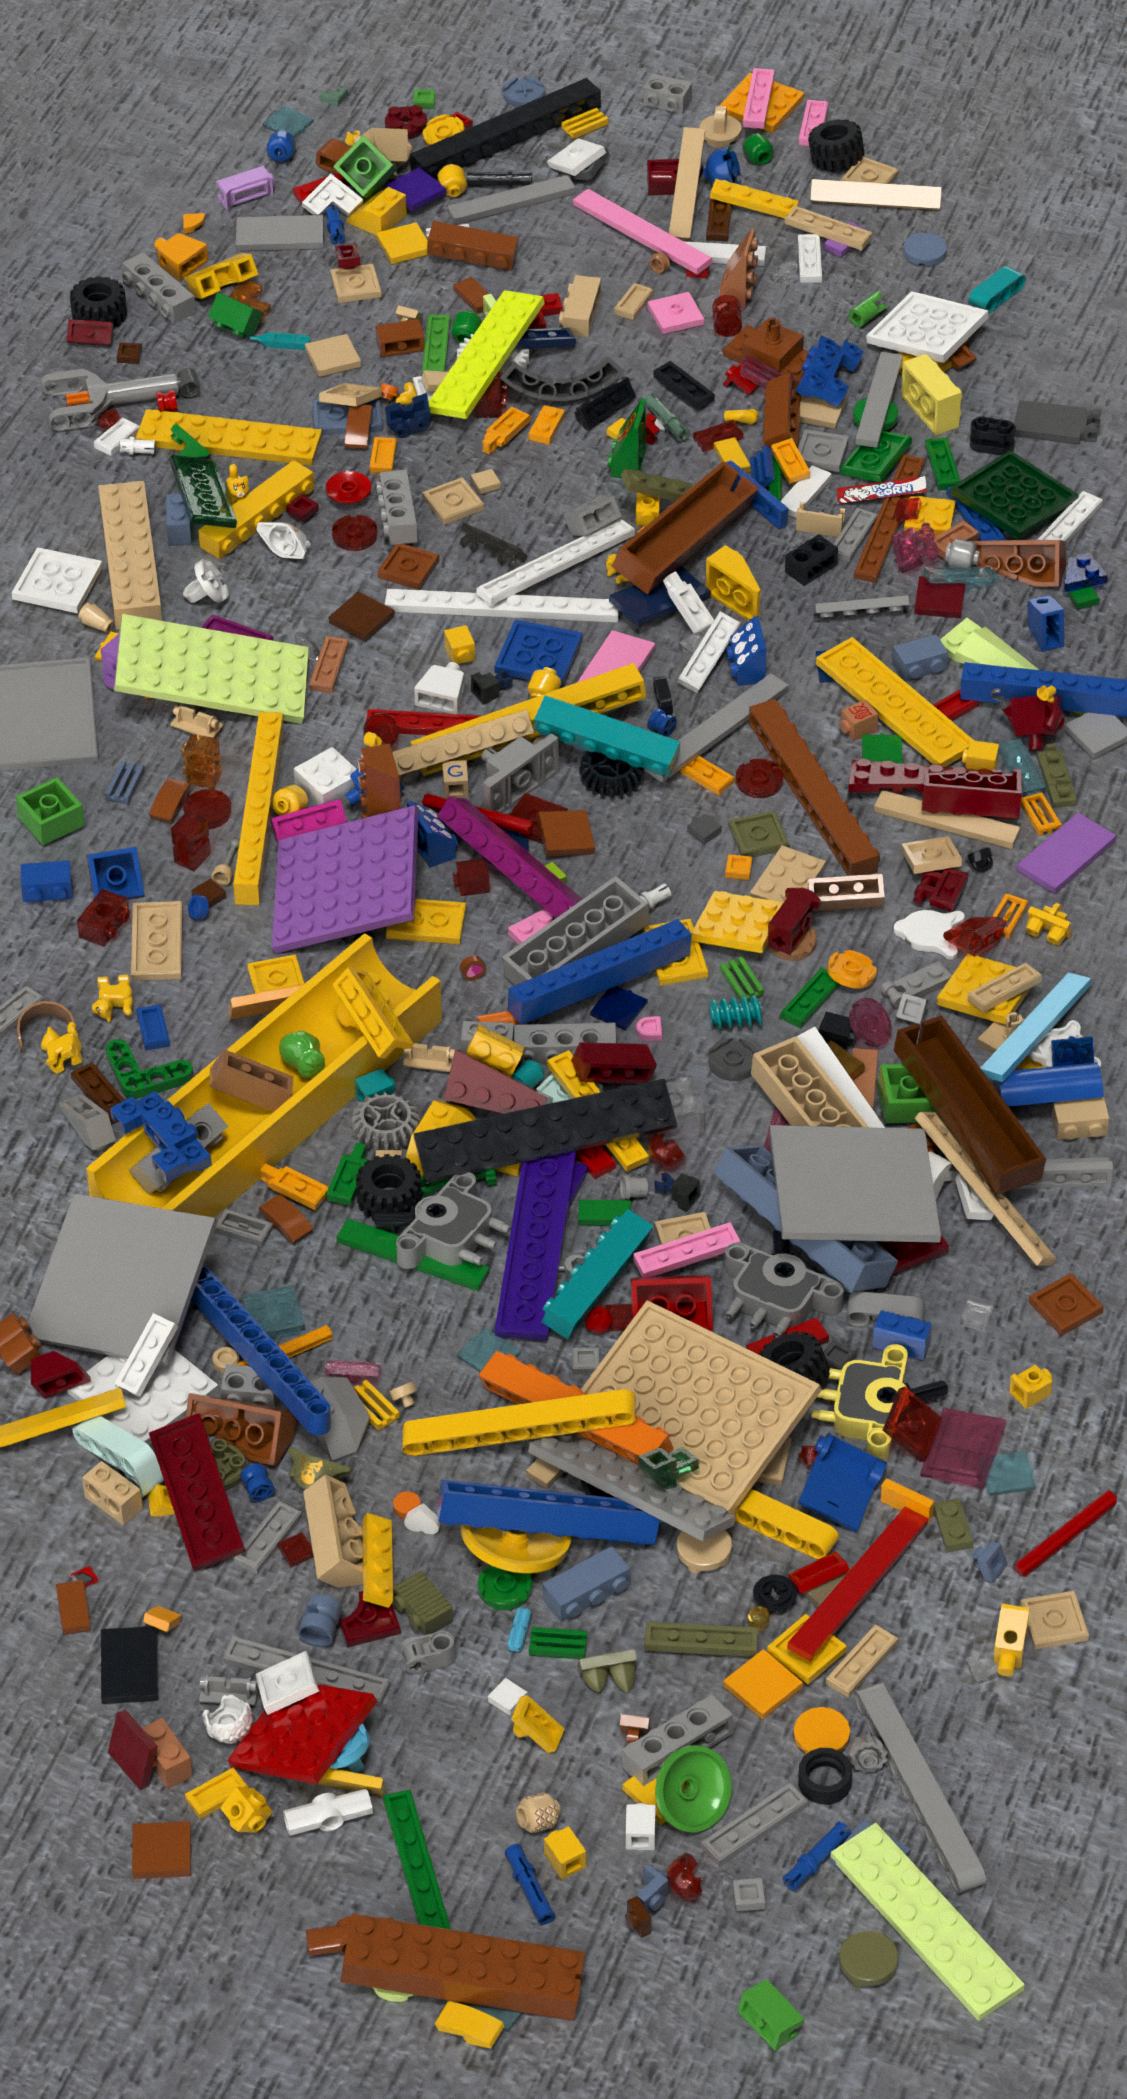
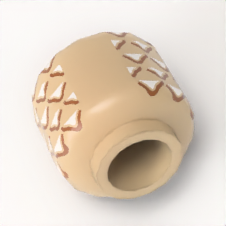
(538, 1812)

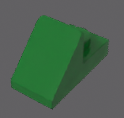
(193, 448)

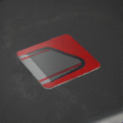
(85, 1574)

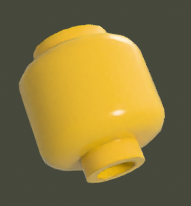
(453, 179)
(543, 682)
(289, 800)

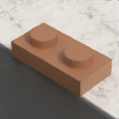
(960, 531)

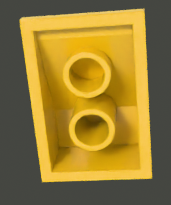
(733, 583)

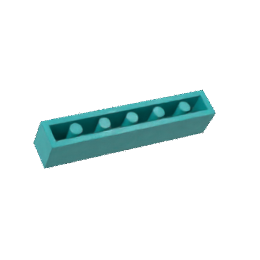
(607, 736)
(596, 1274)

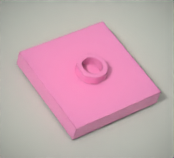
(675, 313)

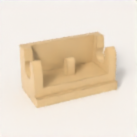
(819, 522)

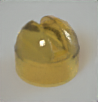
(755, 1620)

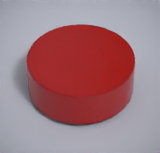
(598, 1320)

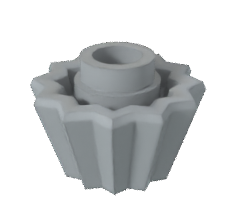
(867, 1753)

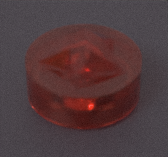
(108, 419)

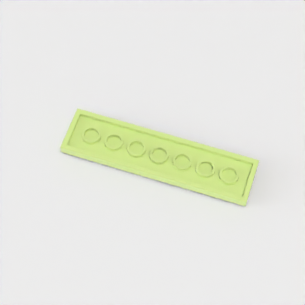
(927, 1921)

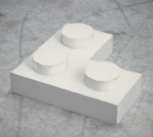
(333, 193)

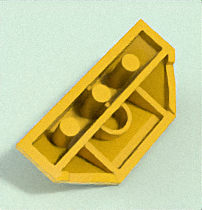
(439, 1114)

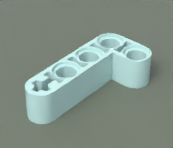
(121, 1450)

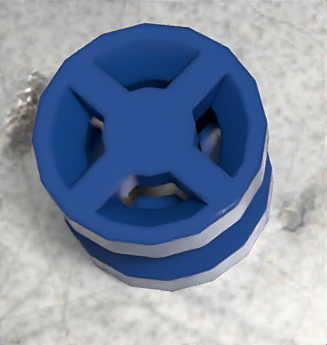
(661, 722)

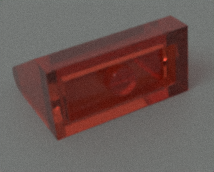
(985, 934)

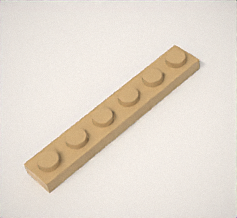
(462, 742)

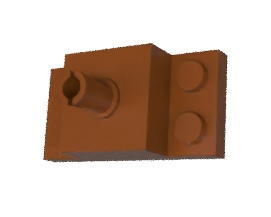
(770, 345)

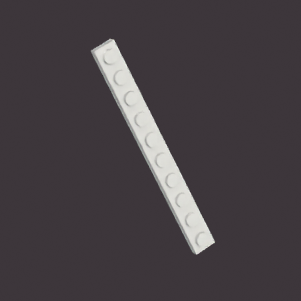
(513, 606)

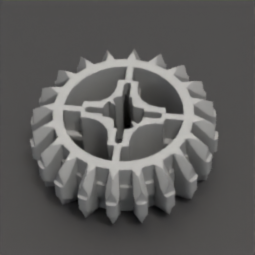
(384, 1114)

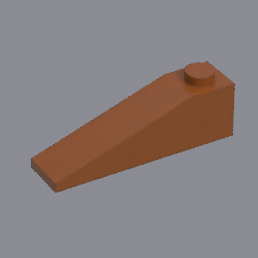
(1028, 561)
(253, 1428)

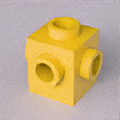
(246, 1810)

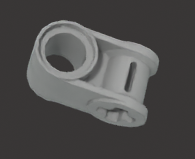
(428, 1652)

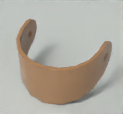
(42, 1008)

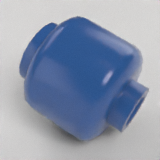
(281, 146)

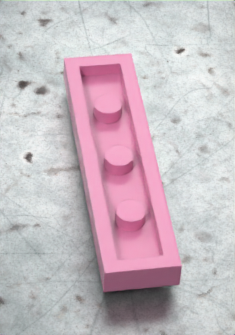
(758, 98)
(685, 1250)

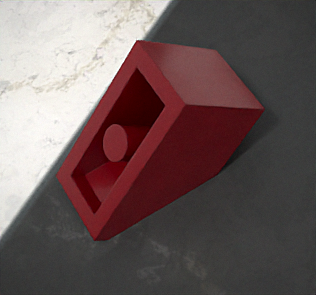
(56, 1373)

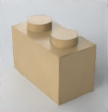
(1080, 1118)

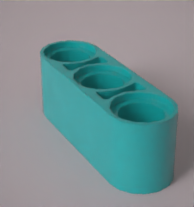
(997, 289)

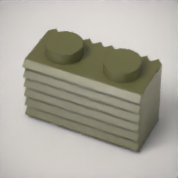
(422, 1603)

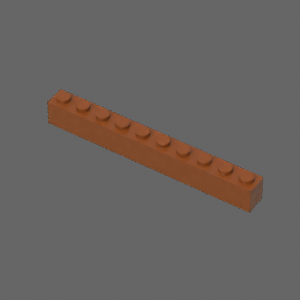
(813, 789)

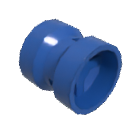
(259, 1486)

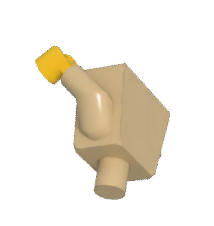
(390, 142)

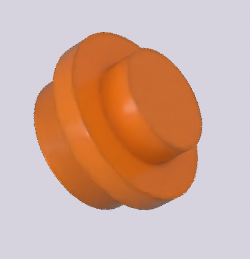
(389, 391)

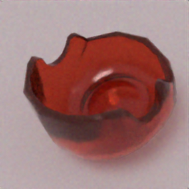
(383, 726)
(665, 1154)
(681, 1877)

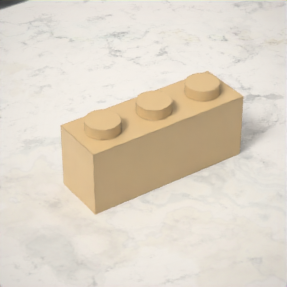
(581, 305)

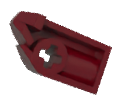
(663, 176)
(792, 919)

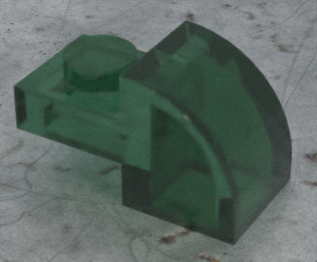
(667, 1467)

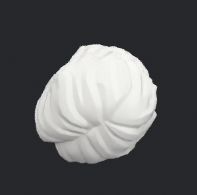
(230, 1721)

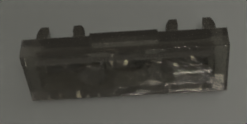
(492, 545)

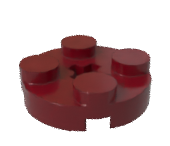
(413, 115)

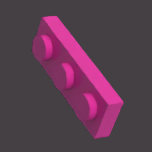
(308, 820)

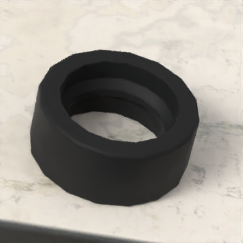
(819, 1793)

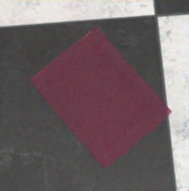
(964, 1448)

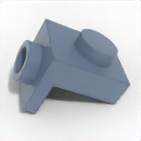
(656, 1888)

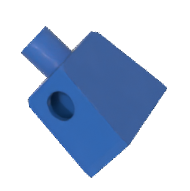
(1046, 614)

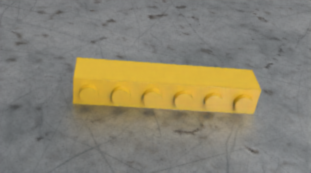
(259, 505)

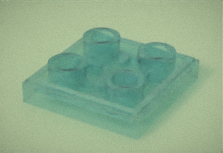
(275, 1310)

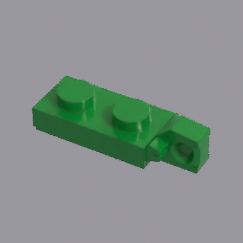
(344, 1181)

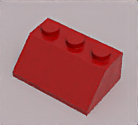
(682, 1295)

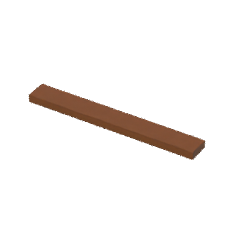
(886, 526)

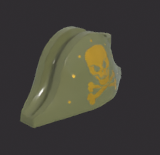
(309, 1469)

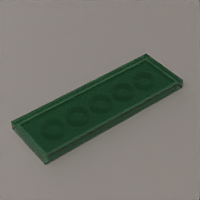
(203, 491)

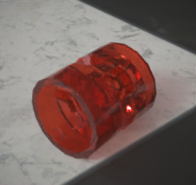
(727, 315)

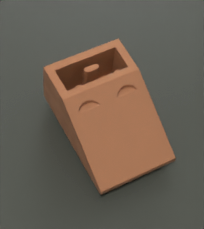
(739, 272)

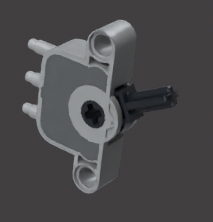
(444, 1225)
(778, 1286)

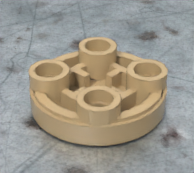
(704, 1554)

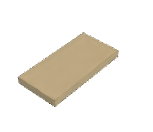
(156, 941)

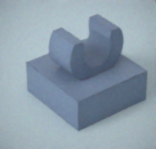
(990, 1560)

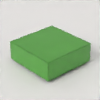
(424, 99)

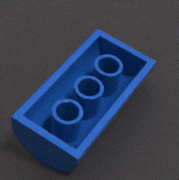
(1051, 1084)

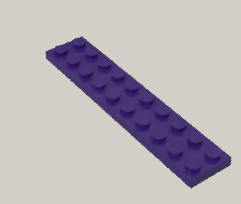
(535, 1246)

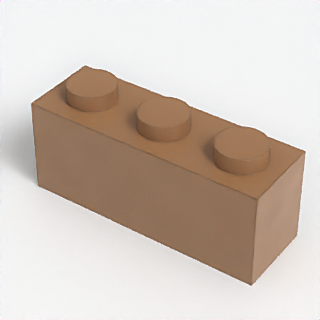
(848, 891)
(250, 1081)

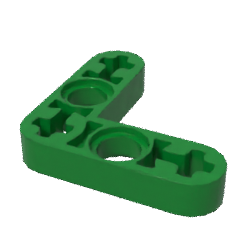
(137, 1077)

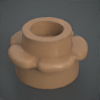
(659, 262)

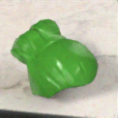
(303, 1053)

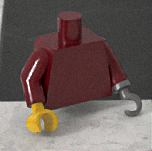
(1033, 715)

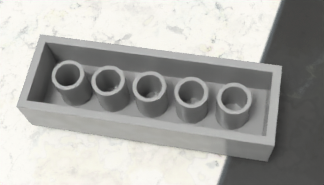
(589, 926)

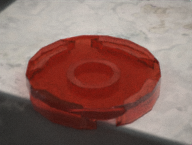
(354, 532)
(759, 778)
(211, 805)

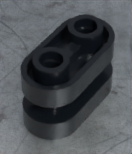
(992, 435)

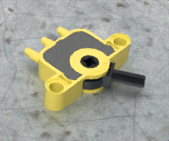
(867, 1395)

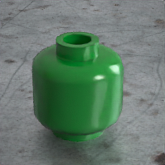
(758, 149)
(465, 324)

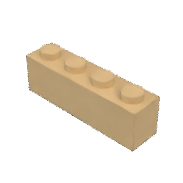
(334, 1533)

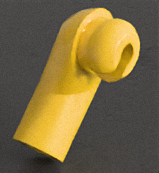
(409, 392)
(744, 416)

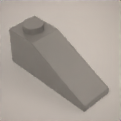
(88, 1121)

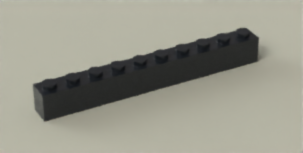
(508, 128)

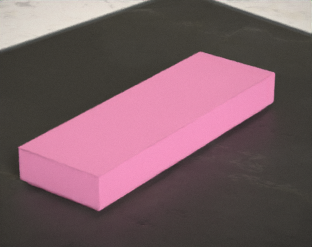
(814, 115)

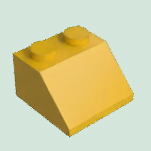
(380, 211)

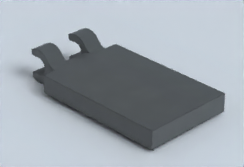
(1056, 422)

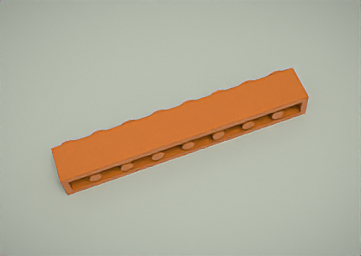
(527, 1384)

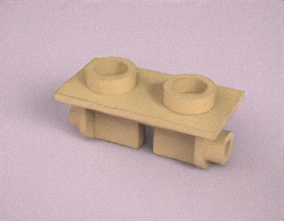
(195, 723)
(421, 1057)

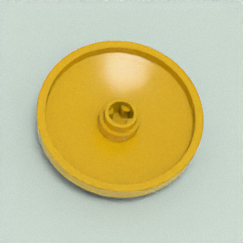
(516, 1549)

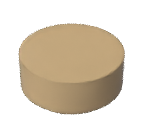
(224, 1356)

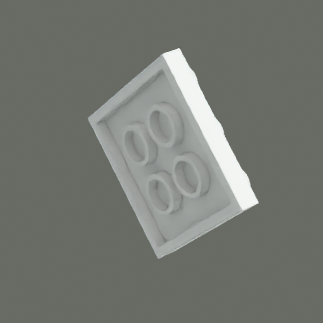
(57, 580)

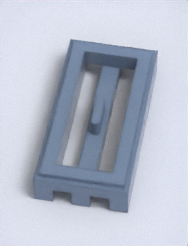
(128, 769)

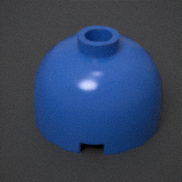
(722, 166)

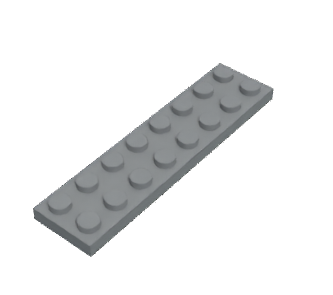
(631, 1485)

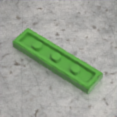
(436, 343)

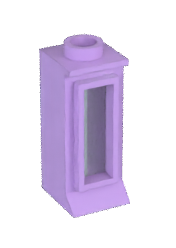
(245, 186)

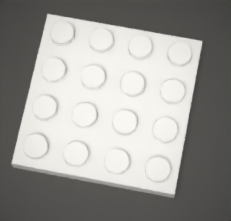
(927, 326)
(161, 1401)

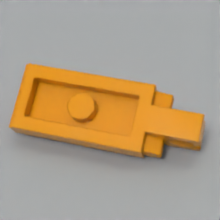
(504, 429)
(294, 1185)

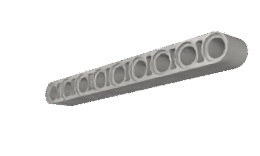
(920, 1788)

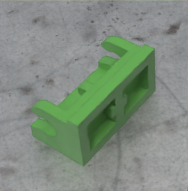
(770, 2014)

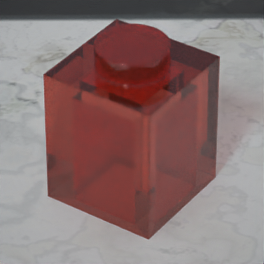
(471, 877)

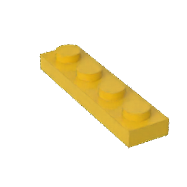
(752, 198)
(377, 1560)

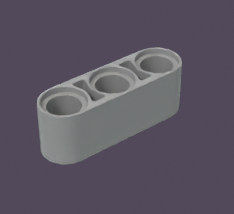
(865, 1307)

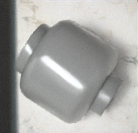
(961, 554)

